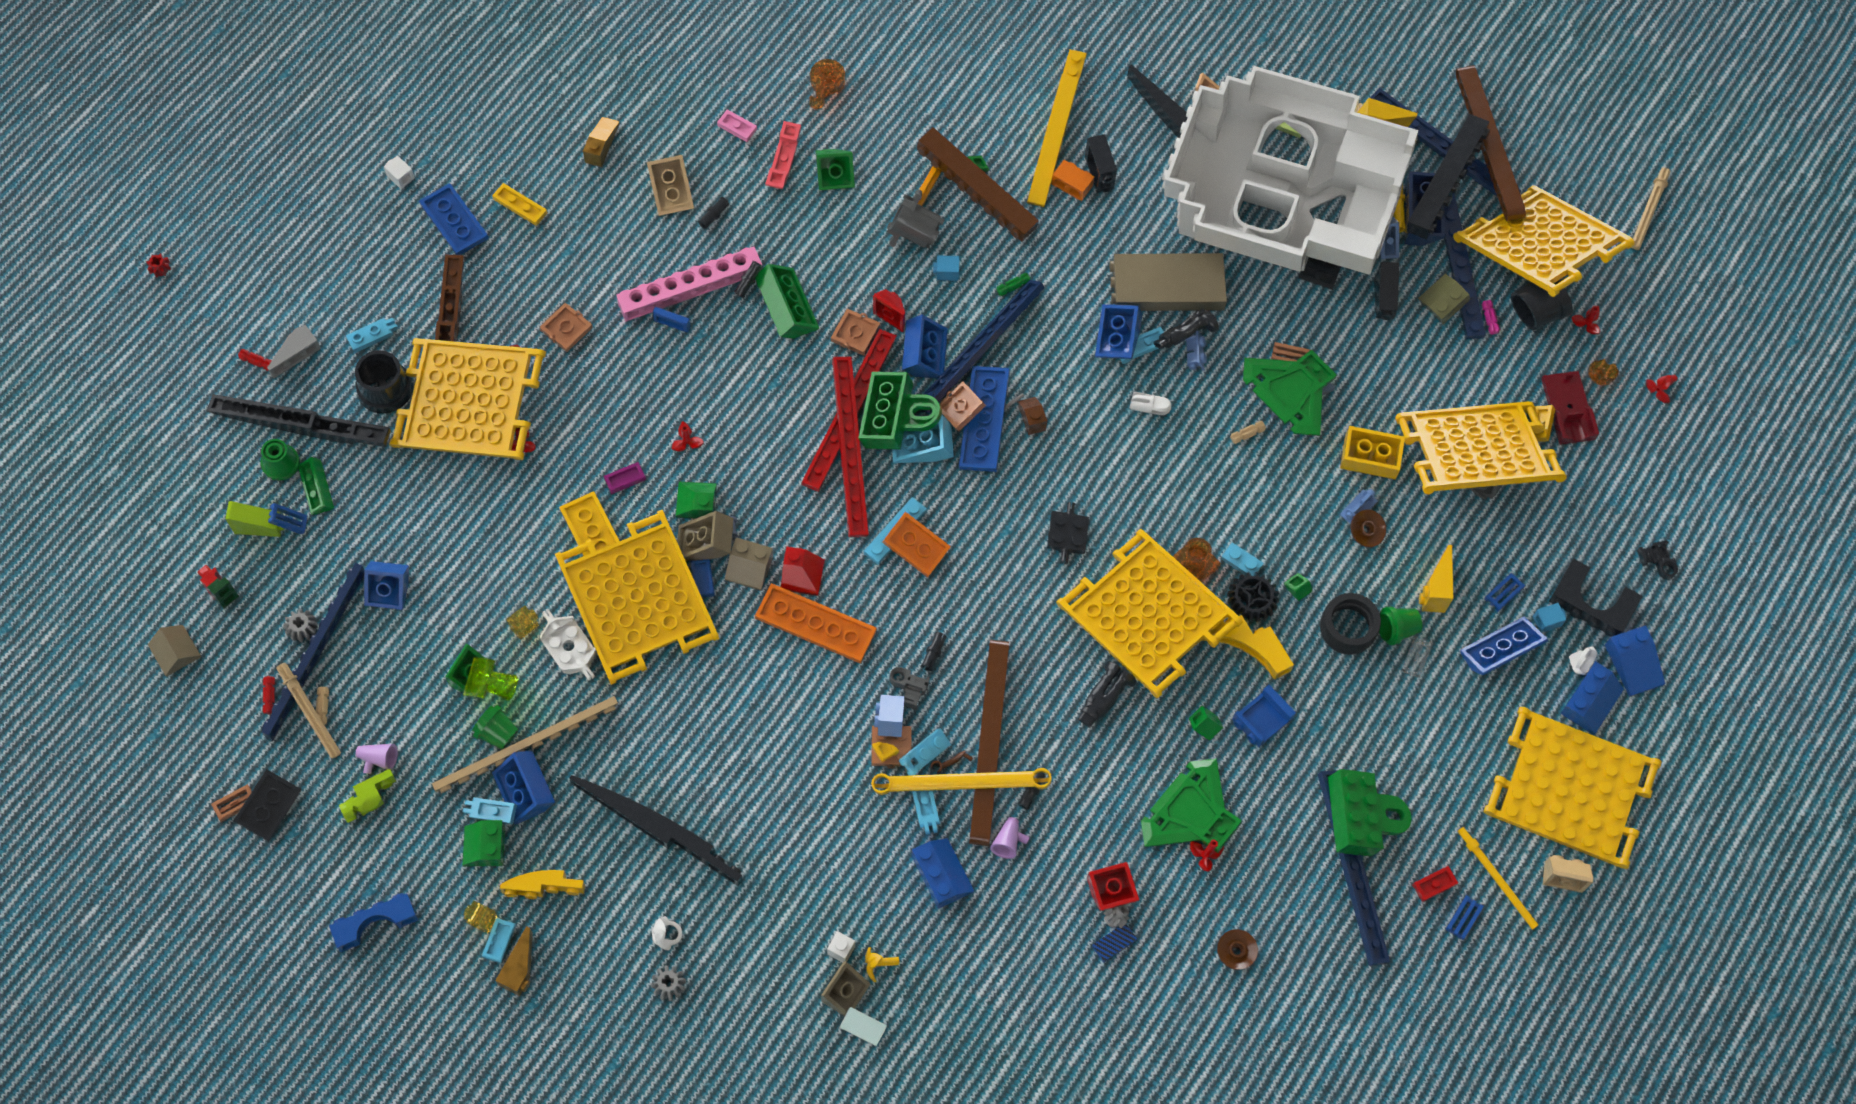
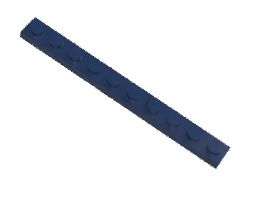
(1439, 142)
(1462, 273)
(984, 340)
(317, 644)
(1360, 893)

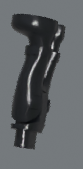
(1176, 335)
(1097, 702)

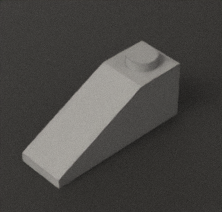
(296, 348)

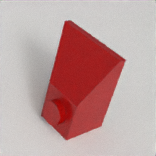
(889, 308)
(802, 571)

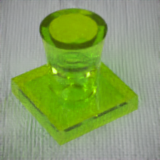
(484, 679)

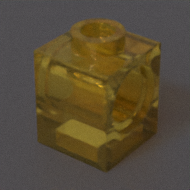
(523, 622)
(480, 916)

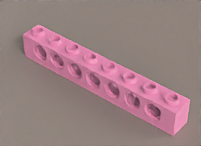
(684, 291)

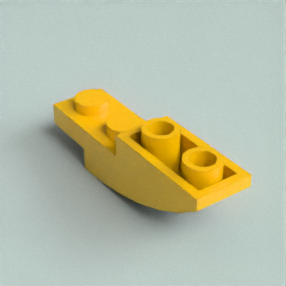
(534, 883)

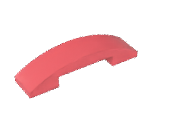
(784, 155)

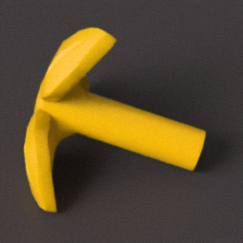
(874, 960)

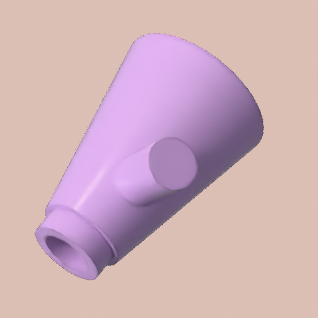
(380, 755)
(1006, 841)

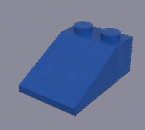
(1118, 331)
(1636, 660)

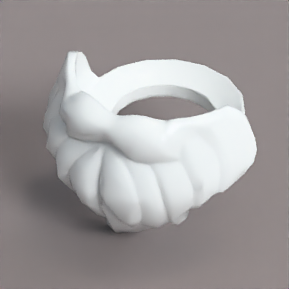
(1583, 660)
(659, 931)

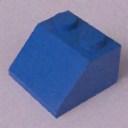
(385, 585)

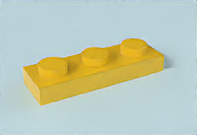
(519, 204)

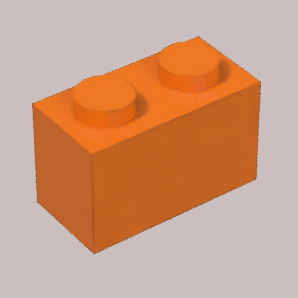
(1072, 180)

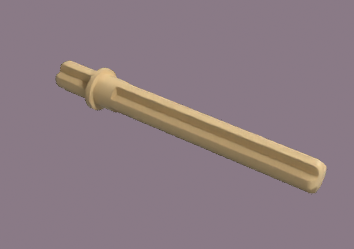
(1659, 185)
(308, 710)

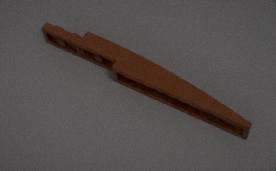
(451, 299)

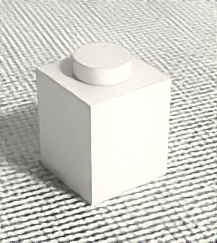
(399, 172)
(841, 947)

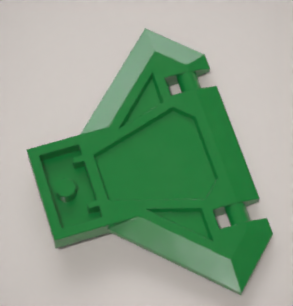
(1291, 388)
(1191, 810)

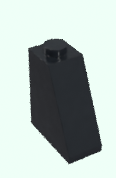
(1386, 290)

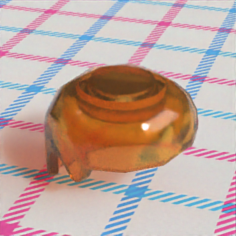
(1602, 372)

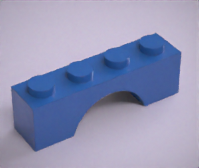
(348, 931)

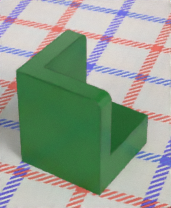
(1205, 723)

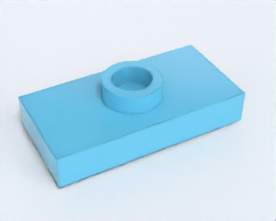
(499, 940)

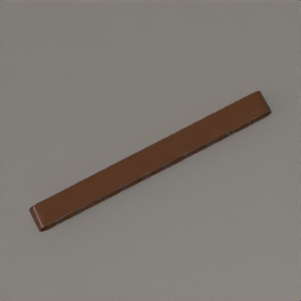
(1492, 147)
(989, 740)

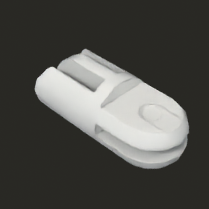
(1150, 403)

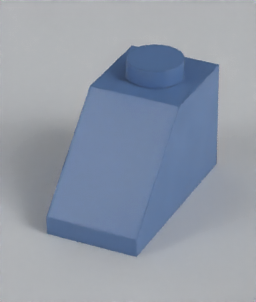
(1391, 243)

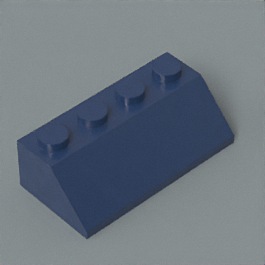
(1415, 187)

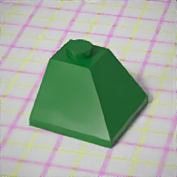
(835, 169)
(695, 499)

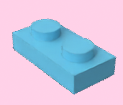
(1241, 560)

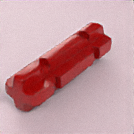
(254, 359)
(268, 694)

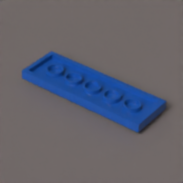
(984, 432)

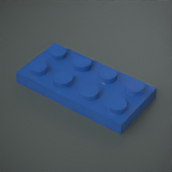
(453, 219)

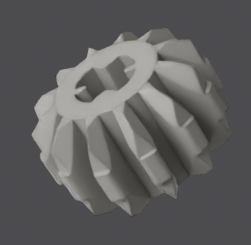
(294, 622)
(676, 983)

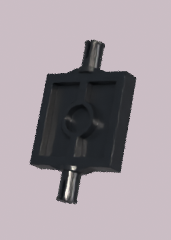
(1067, 532)

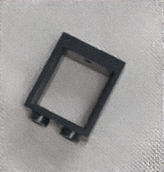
(1101, 163)

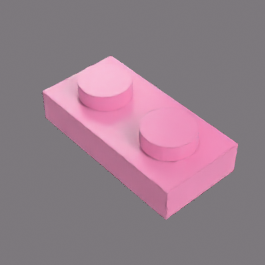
(737, 125)

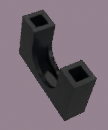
(1612, 620)

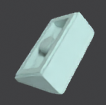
(863, 1026)

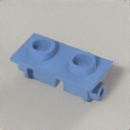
(1198, 357)
(1362, 501)

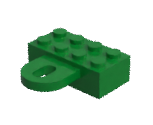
(892, 410)
(1361, 813)

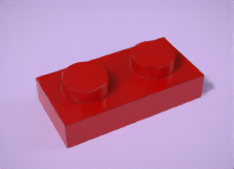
(1435, 884)

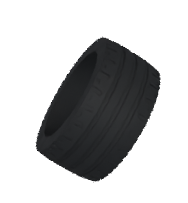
(1359, 604)

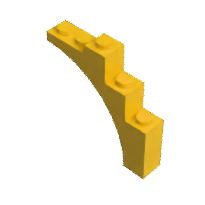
(1261, 645)

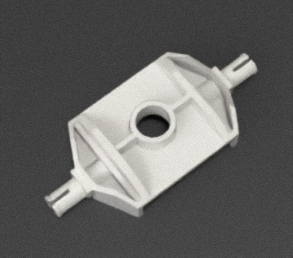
(563, 631)

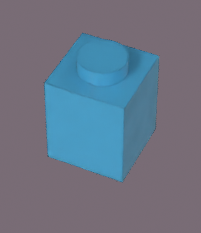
(946, 268)
(1549, 617)

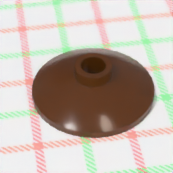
(1375, 528)
(1244, 942)

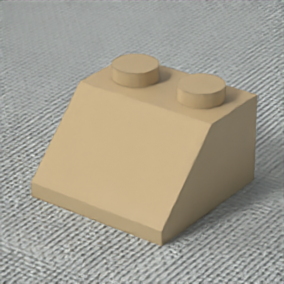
(1567, 874)

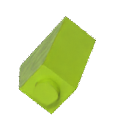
(251, 520)

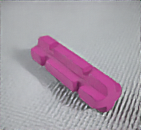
(1491, 317)

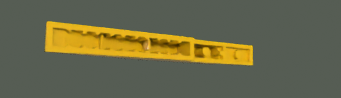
(1056, 128)

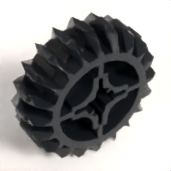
(1236, 590)

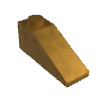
(600, 141)
(516, 970)

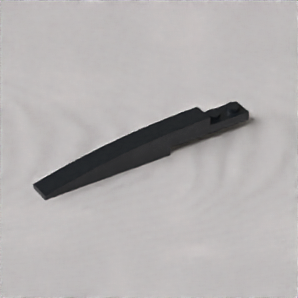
(1161, 103)
(299, 421)
(659, 827)

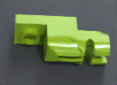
(367, 796)

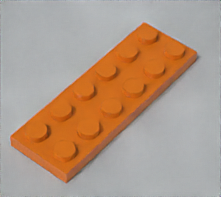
(815, 623)

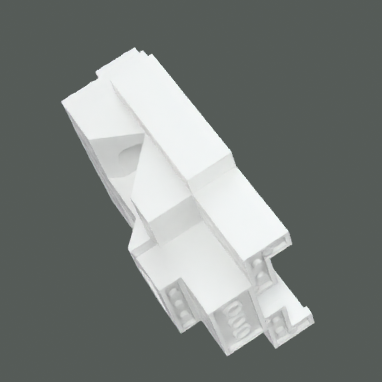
(1222, 165)

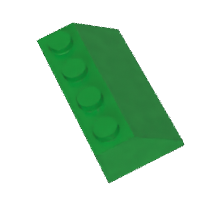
(786, 301)

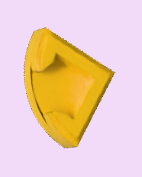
(884, 750)

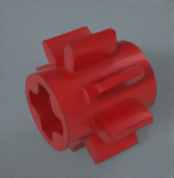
(158, 265)

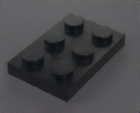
(267, 805)

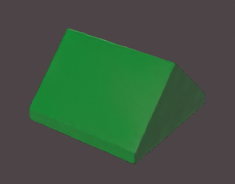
(460, 670)

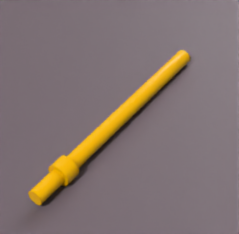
(1473, 845)

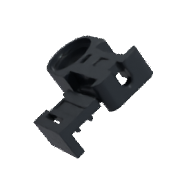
(1660, 556)

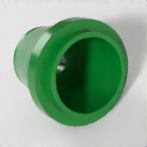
(283, 464)
(1399, 624)
(495, 728)

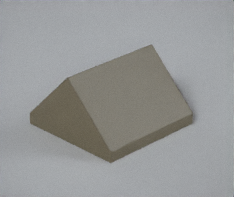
(173, 648)
(845, 989)

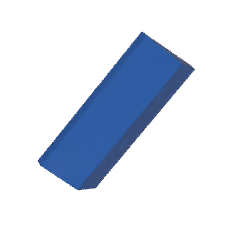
(1502, 646)

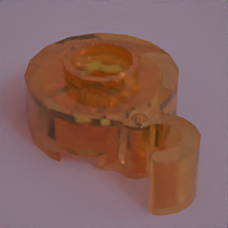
(825, 86)

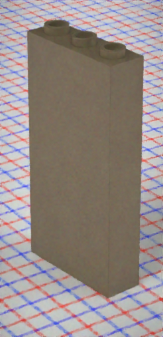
(1169, 281)

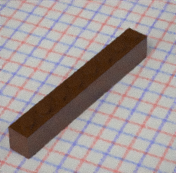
(977, 184)

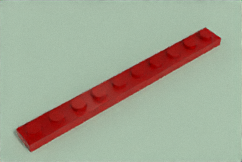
(830, 445)
(850, 447)

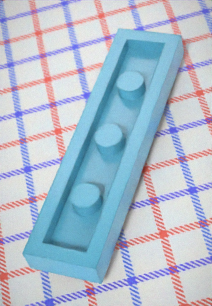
(877, 550)

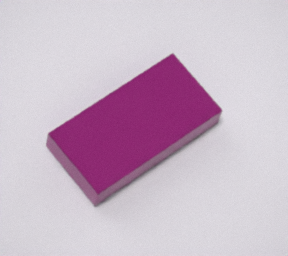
(624, 478)

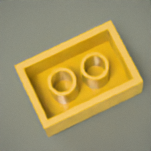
(1372, 452)

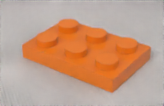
(916, 544)

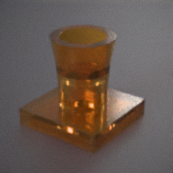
(1197, 558)

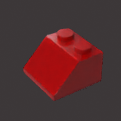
(1112, 886)

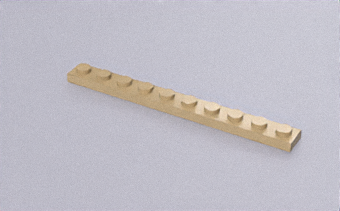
(533, 741)

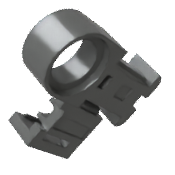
(914, 686)

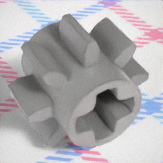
(1116, 916)

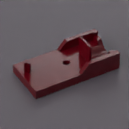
(1575, 423)

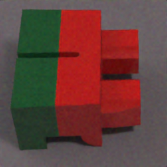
(217, 586)

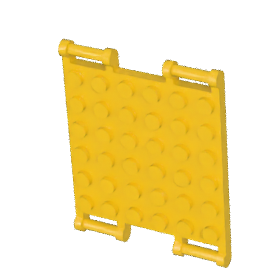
(1547, 242)
(467, 398)
(1480, 446)
(636, 596)
(1149, 612)
(1572, 788)

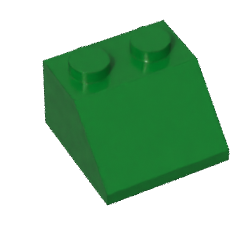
(484, 843)

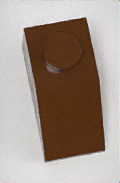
(1032, 415)

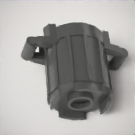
(914, 223)

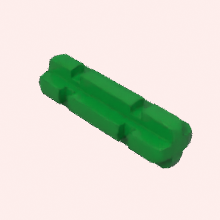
(1013, 284)

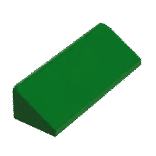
(315, 486)

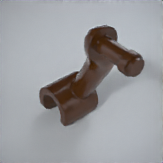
(955, 759)

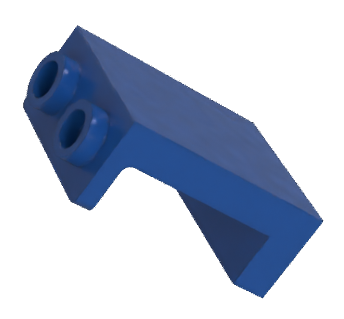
(1263, 716)

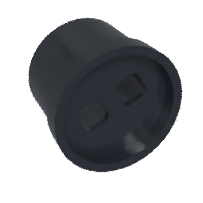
(1537, 307)
(377, 367)

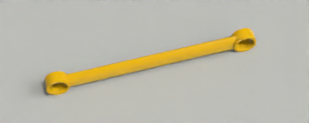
(961, 781)

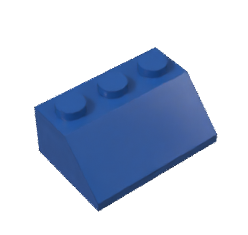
(924, 347)
(1593, 698)
(523, 784)
(941, 872)

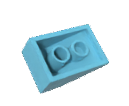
(926, 445)

